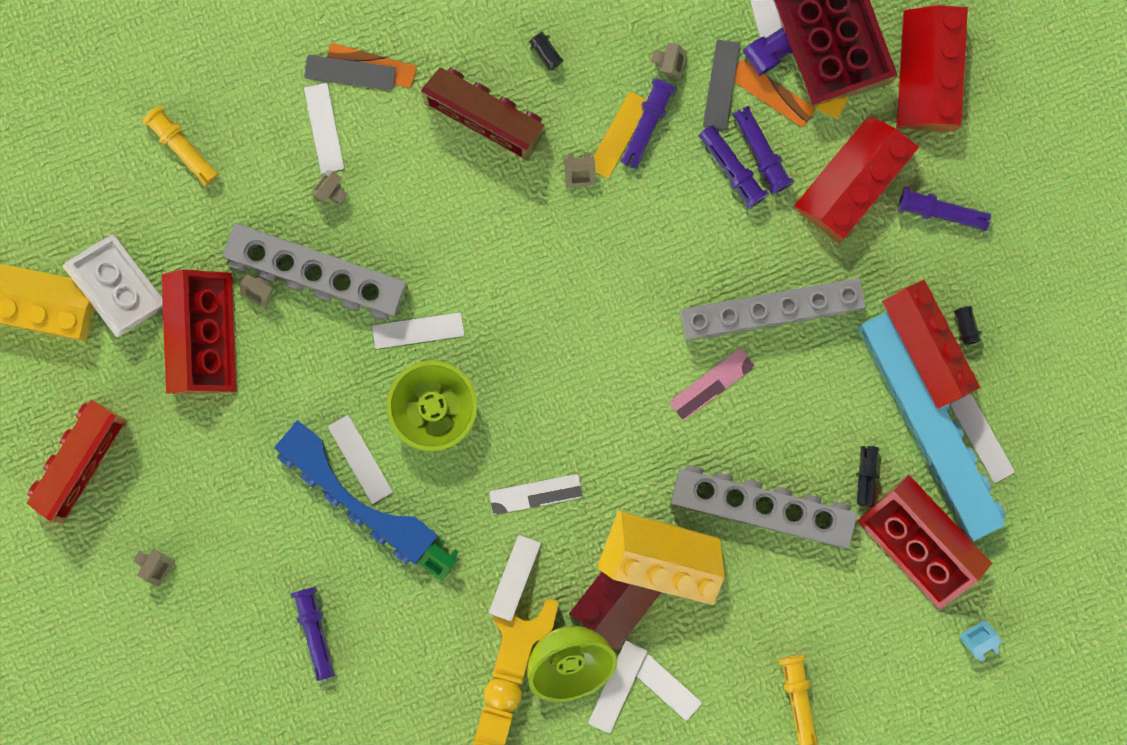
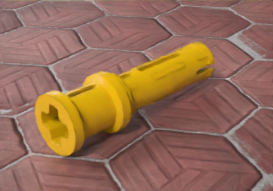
(171, 135)
(797, 687)

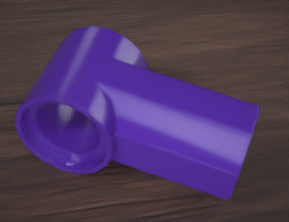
(767, 52)

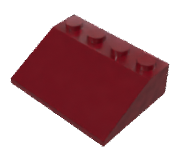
(836, 47)

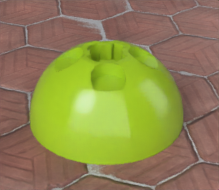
(424, 386)
(570, 664)

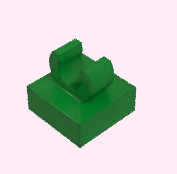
(438, 561)

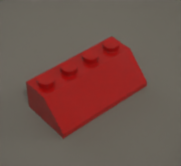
(932, 68)
(855, 177)
(198, 332)
(931, 344)
(75, 461)
(924, 542)

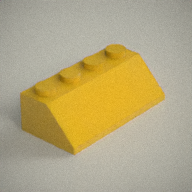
(43, 303)
(663, 558)

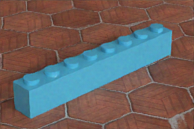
(934, 432)

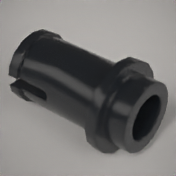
(545, 51)
(967, 326)

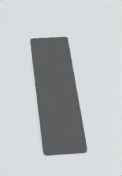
(349, 72)
(721, 84)

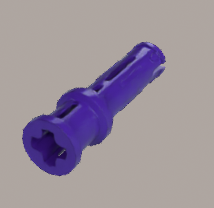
(653, 110)
(769, 163)
(740, 178)
(930, 207)
(311, 618)

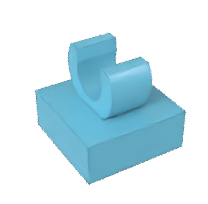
(981, 639)

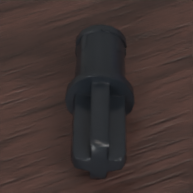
(867, 475)

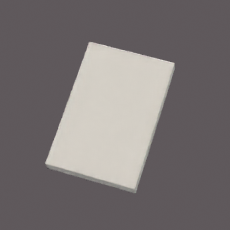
(114, 285)

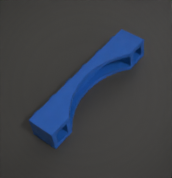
(308, 453)

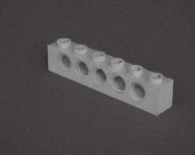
(244, 240)
(772, 310)
(836, 534)

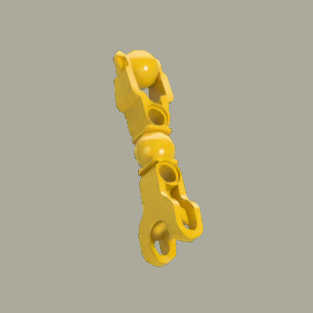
(503, 691)

